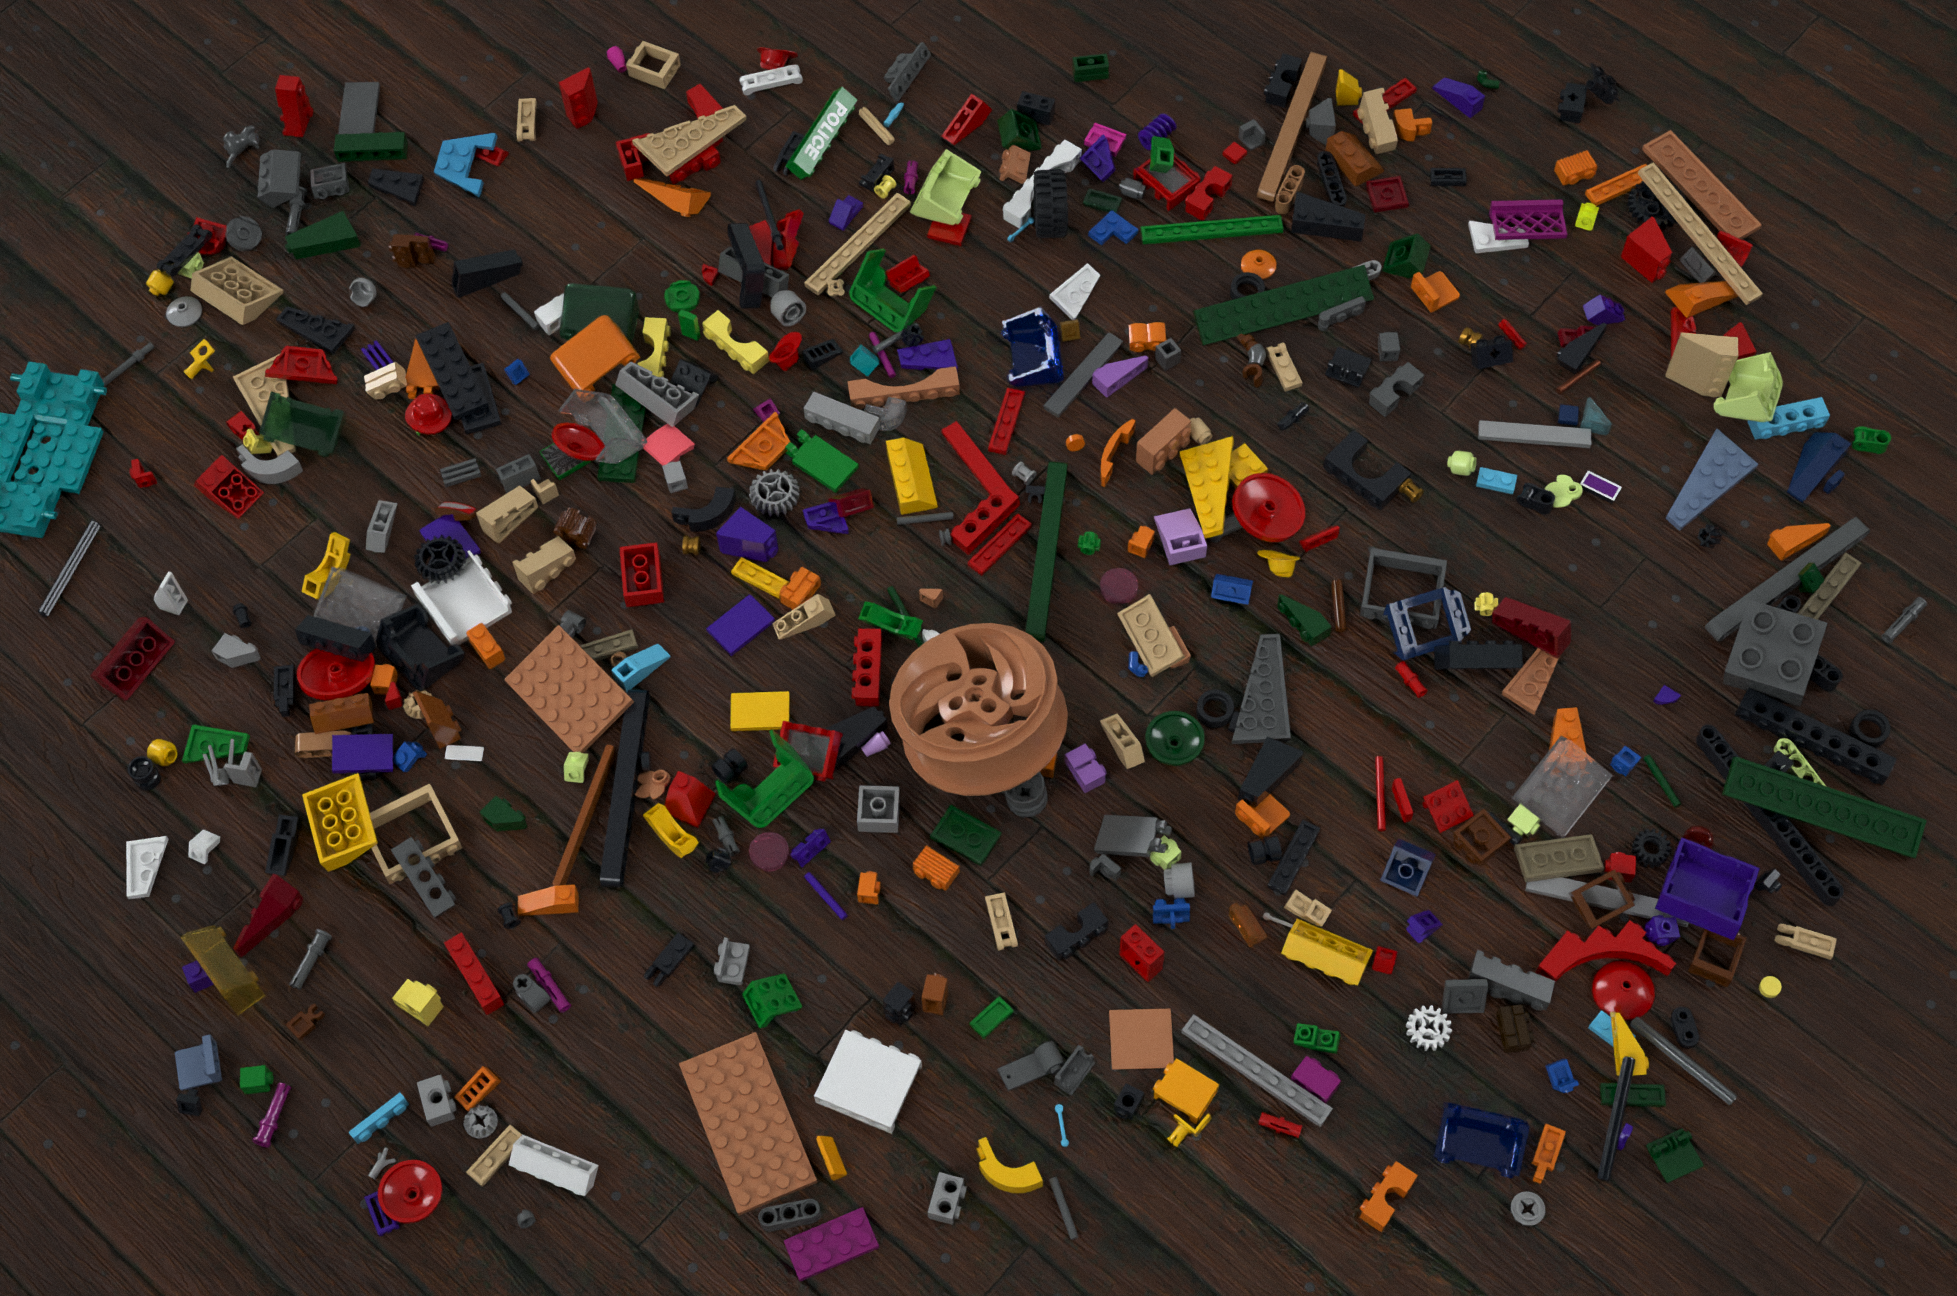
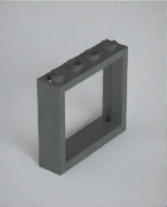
(1404, 562)

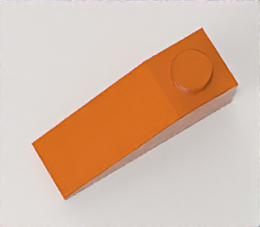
(1794, 538)
(549, 901)

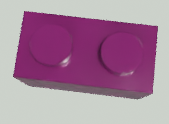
(1316, 1079)

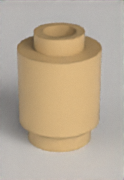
(1200, 431)

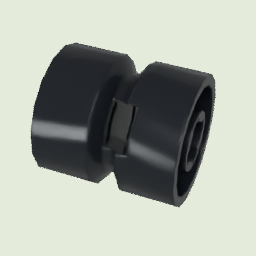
(724, 770)
(144, 773)
(1264, 849)

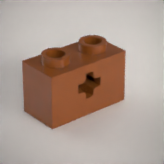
(935, 994)

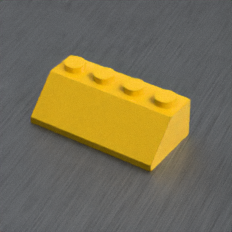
(910, 475)
(1326, 952)

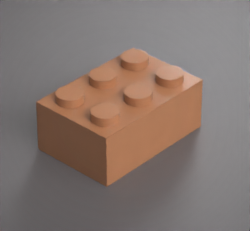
(1163, 441)

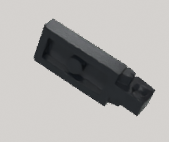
(284, 688)

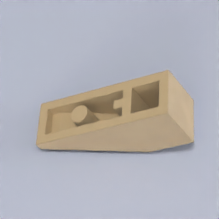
(1123, 741)

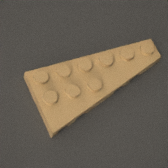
(686, 140)
(257, 390)

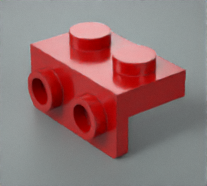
(1736, 247)
(907, 274)

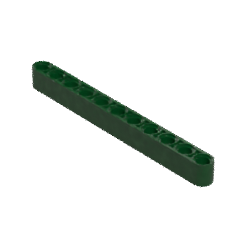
(1046, 550)

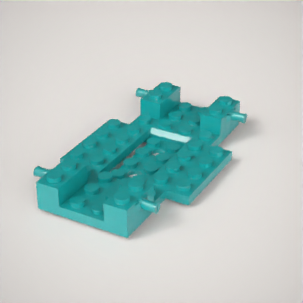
(62, 411)

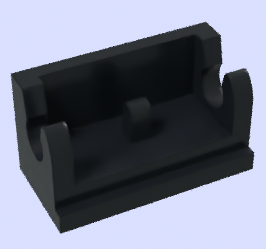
(877, 172)

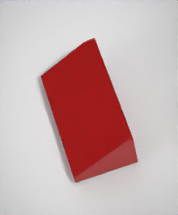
(494, 156)
(1319, 538)

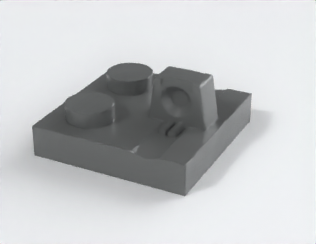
(1464, 996)

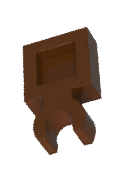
(303, 1024)

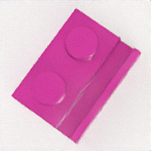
(1114, 137)

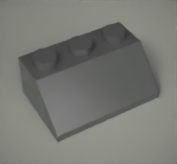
(278, 176)

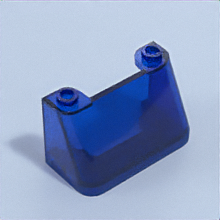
(1033, 349)
(1481, 1138)

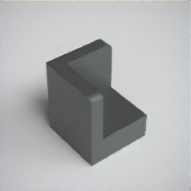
(1252, 135)

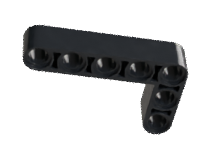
(750, 263)
(1825, 668)

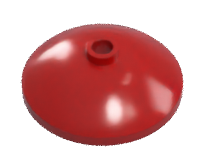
(577, 441)
(1614, 997)
(401, 1182)

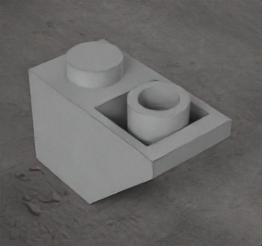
(234, 652)

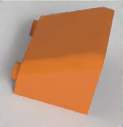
(593, 353)

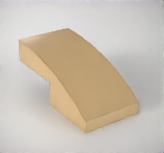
(1309, 910)

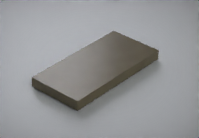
(1558, 858)

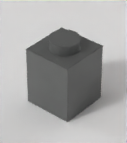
(1388, 346)

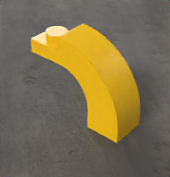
(335, 556)
(669, 831)
(1004, 1178)

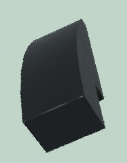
(283, 844)

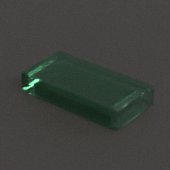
(1102, 201)

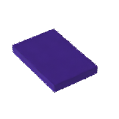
(447, 527)
(740, 625)
(362, 753)

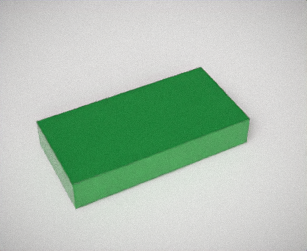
(689, 325)
(991, 1017)

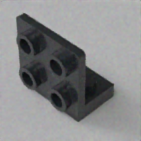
(692, 378)

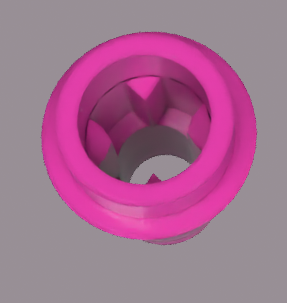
(616, 57)

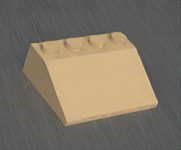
(235, 289)
(1703, 362)

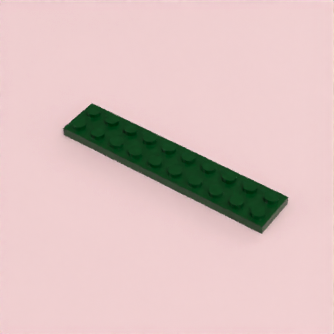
(1281, 305)
(1824, 807)

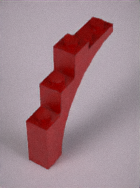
(706, 105)
(1601, 944)

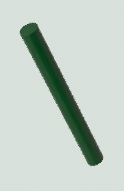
(902, 610)

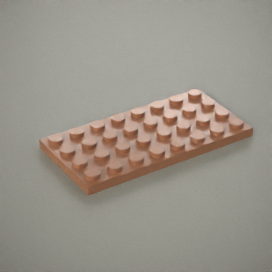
(747, 1123)

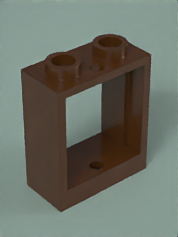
(1583, 907)
(1711, 971)

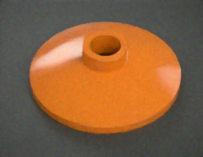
(1264, 268)

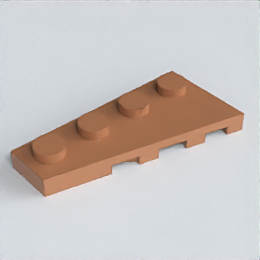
(1531, 681)

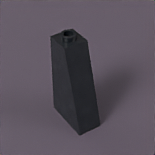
(483, 271)
(857, 732)
(1269, 770)

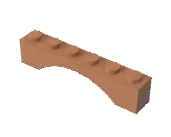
(940, 384)

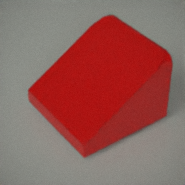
(393, 698)
(1384, 960)

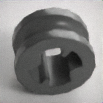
(945, 537)

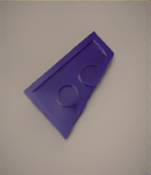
(929, 355)

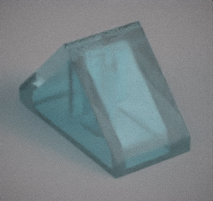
(1594, 418)

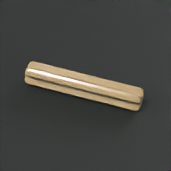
(880, 130)

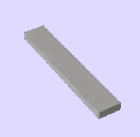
(1534, 434)

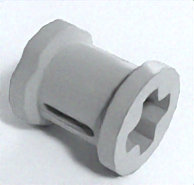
(1024, 473)

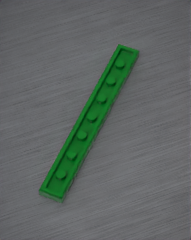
(1211, 229)

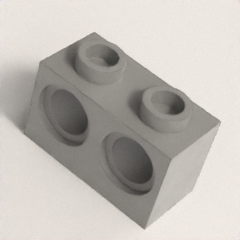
(942, 1197)

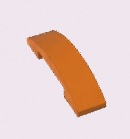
(1123, 435)

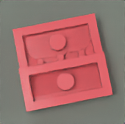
(668, 444)

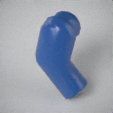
(1135, 667)

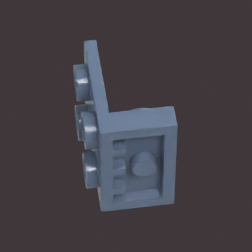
(198, 1064)

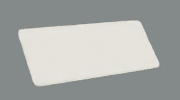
(464, 753)

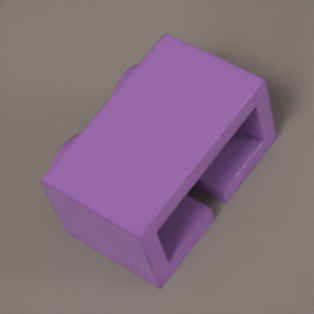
(1085, 768)

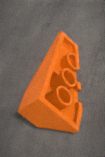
(678, 199)
(1699, 297)

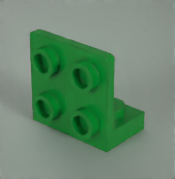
(770, 998)

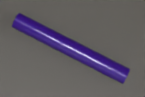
(826, 896)

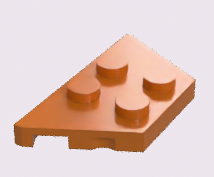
(762, 446)

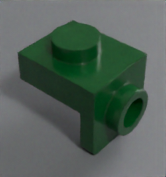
(1810, 578)

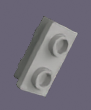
(731, 962)

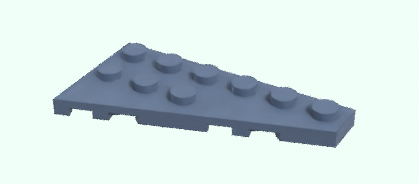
(1715, 473)

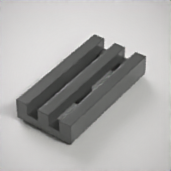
(460, 470)

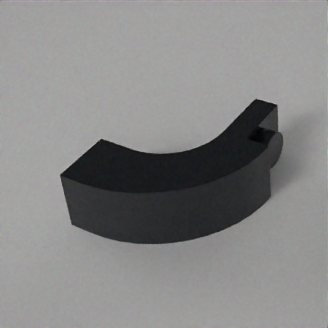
(709, 516)

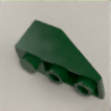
(1307, 621)

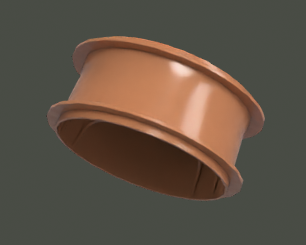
(972, 682)

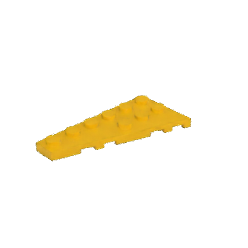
(1208, 478)

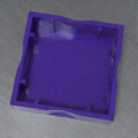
(1707, 888)

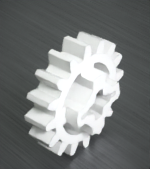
(1428, 1019)

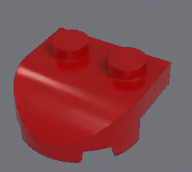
(218, 237)

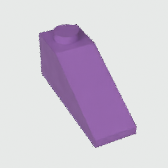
(1117, 374)

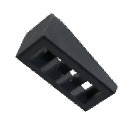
(824, 358)

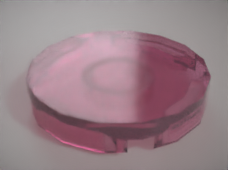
(1118, 585)
(769, 851)

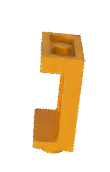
(1186, 1089)

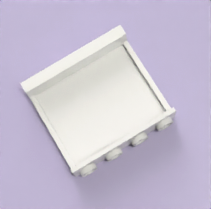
(465, 601)
(867, 1080)

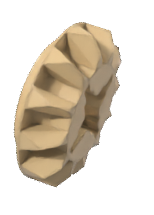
(410, 708)

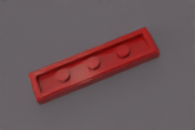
(1395, 94)
(1006, 421)
(999, 544)

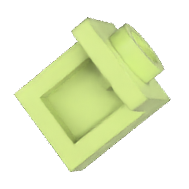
(575, 766)

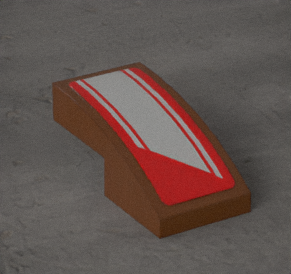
(459, 510)

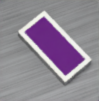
(1600, 487)

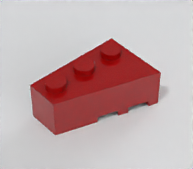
(294, 105)

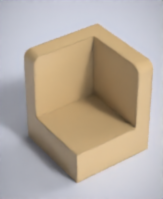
(545, 491)

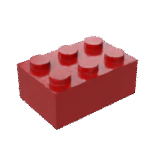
(641, 574)

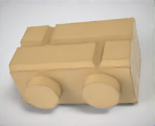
(385, 380)

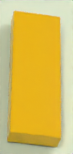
(759, 577)

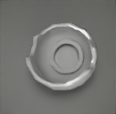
(362, 292)

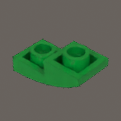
(1317, 1039)

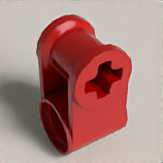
(240, 424)

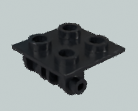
(1603, 85)
(1348, 367)

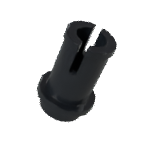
(240, 611)

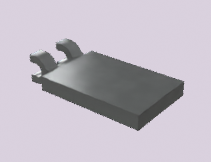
(1131, 835)

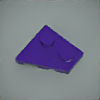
(1099, 159)
(825, 518)

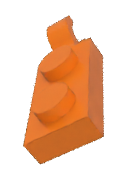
(1547, 1151)

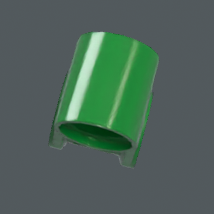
(1871, 440)

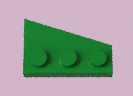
(201, 737)

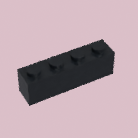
(335, 638)

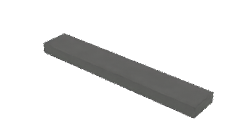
(1083, 375)

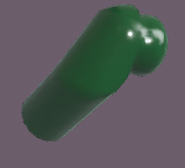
(1485, 81)

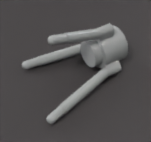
(218, 776)

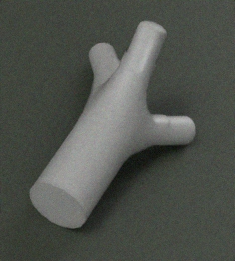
(380, 1164)

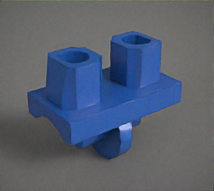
(1171, 914)

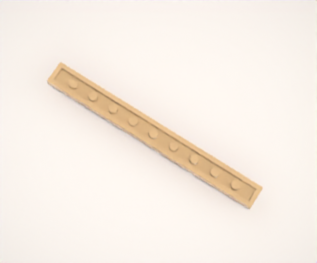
(1700, 233)

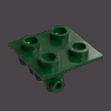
(1675, 1155)

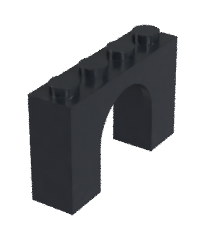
(1376, 491)

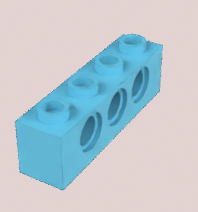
(1802, 414)

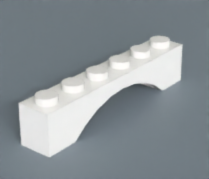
(1018, 210)

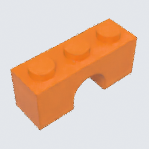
(1397, 1180)

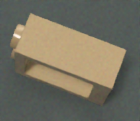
(657, 79)

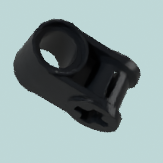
(1535, 498)

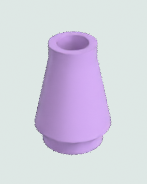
(876, 744)

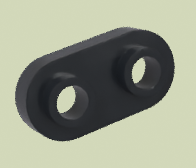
(1683, 1027)

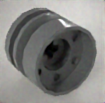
(1031, 805)

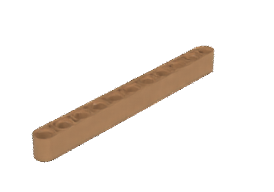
(1292, 127)

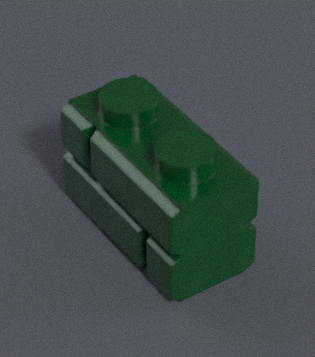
(1090, 67)

